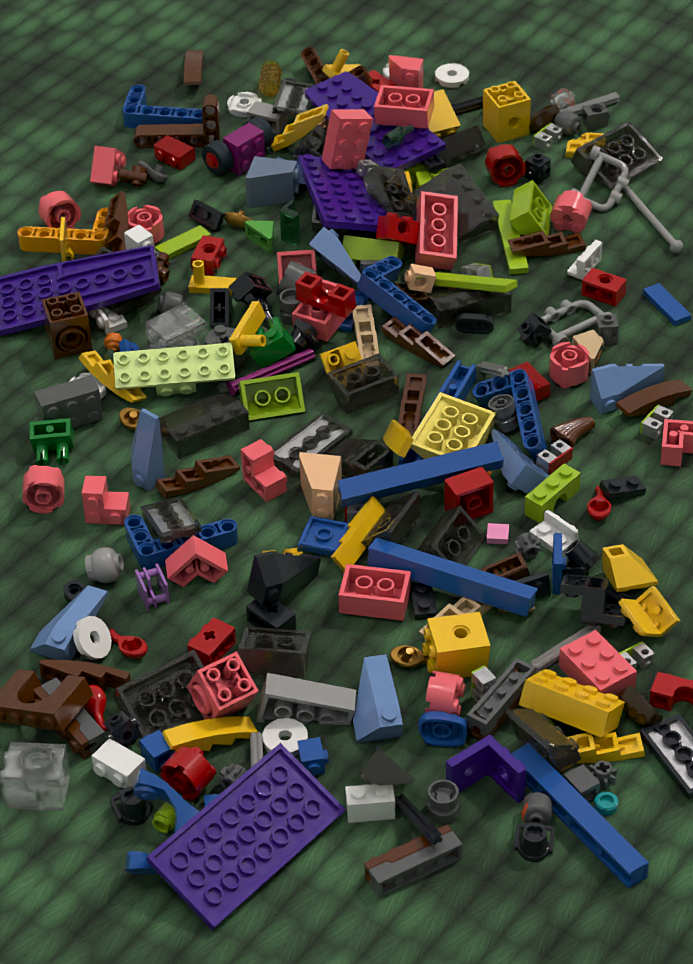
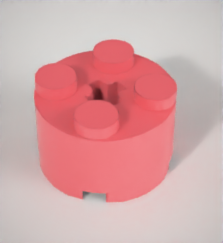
(58, 205)
(570, 212)
(149, 218)
(569, 364)
(43, 488)
(444, 693)

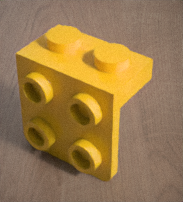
(650, 613)

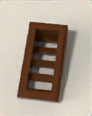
(516, 560)

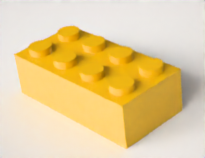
(572, 703)

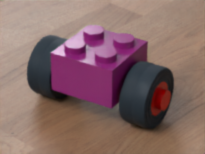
(239, 148)

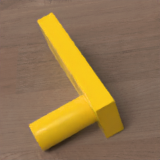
(339, 65)
(201, 284)
(244, 334)

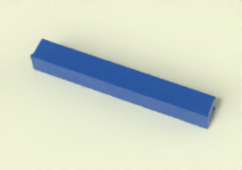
(456, 385)
(418, 474)
(453, 577)
(583, 819)

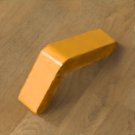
(80, 240)

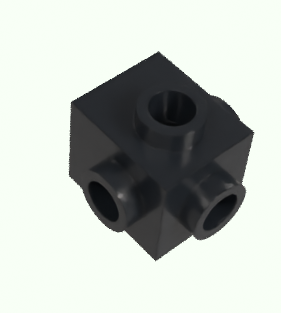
(537, 167)
(533, 330)
(122, 729)

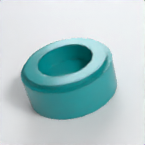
(606, 803)

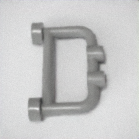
(621, 183)
(569, 308)

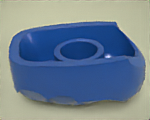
(442, 729)

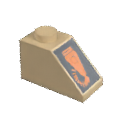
(593, 344)

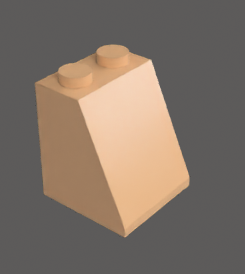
(319, 483)

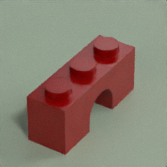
(311, 291)
(670, 690)

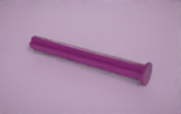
(273, 369)

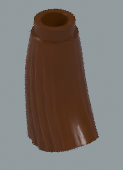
(572, 430)

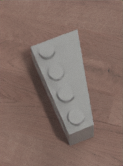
(305, 701)

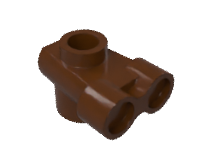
(136, 177)
(163, 265)

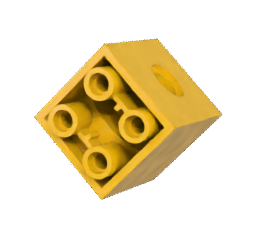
(506, 111)
(456, 644)

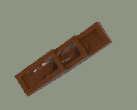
(193, 67)
(117, 222)
(541, 245)
(419, 344)
(647, 399)
(412, 401)
(201, 475)
(94, 673)

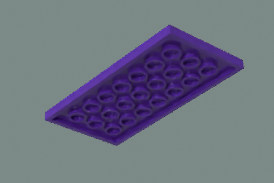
(339, 196)
(245, 836)

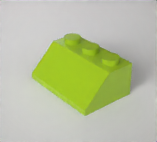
(530, 210)
(371, 249)
(272, 396)

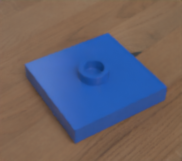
(322, 535)
(558, 563)

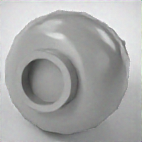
(104, 565)

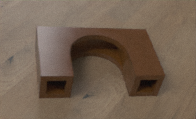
(50, 713)

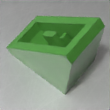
(261, 233)

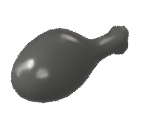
(154, 173)

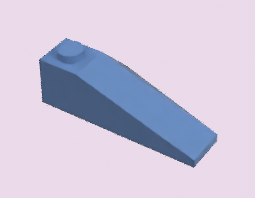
(331, 251)
(615, 382)
(147, 451)
(517, 466)
(57, 636)
(377, 706)

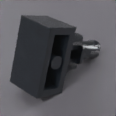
(253, 288)

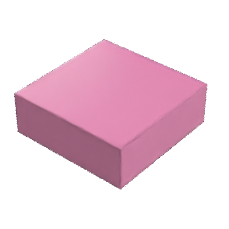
(497, 533)

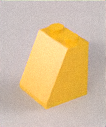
(443, 119)

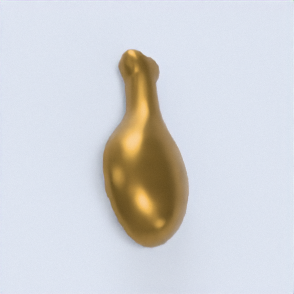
(236, 219)
(129, 418)
(407, 656)

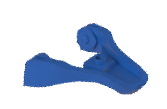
(151, 787)

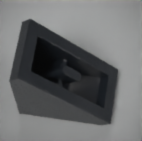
(220, 307)

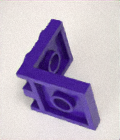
(490, 759)

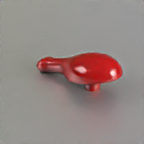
(599, 506)
(129, 646)
(96, 705)

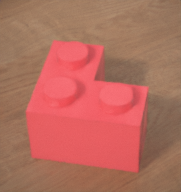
(106, 166)
(675, 441)
(260, 471)
(101, 505)
(195, 559)

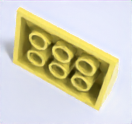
(452, 427)

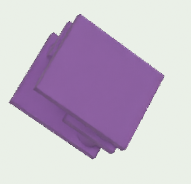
(146, 589)

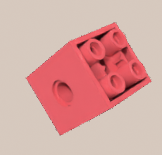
(222, 687)

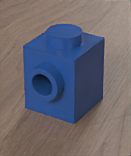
(155, 750)
(312, 755)

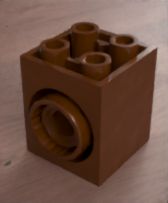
(67, 325)

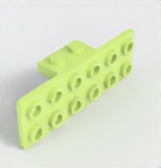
(174, 368)

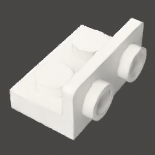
(586, 261)
(108, 320)
(554, 524)

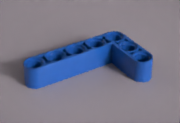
(138, 113)
(378, 286)
(522, 390)
(149, 552)

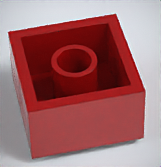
(471, 491)

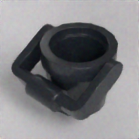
(304, 335)
(580, 557)
(132, 809)
(533, 842)

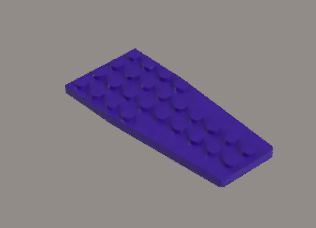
(349, 92)
(98, 278)

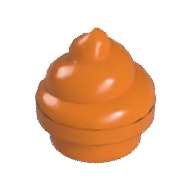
(112, 341)

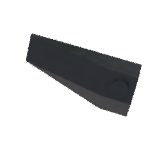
(278, 575)

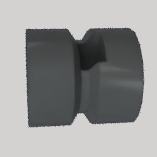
(288, 304)
(506, 415)
(443, 801)

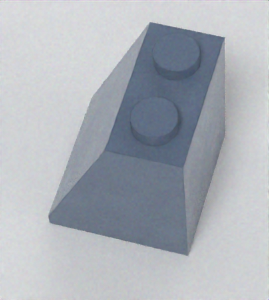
(271, 181)

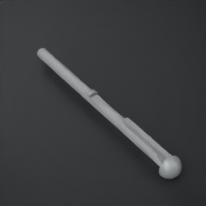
(675, 245)

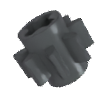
(527, 545)
(604, 773)
(230, 774)

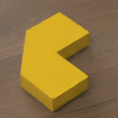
(573, 144)

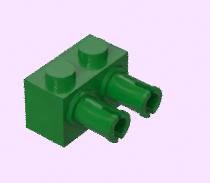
(278, 344)
(49, 436)

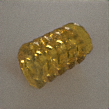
(270, 78)

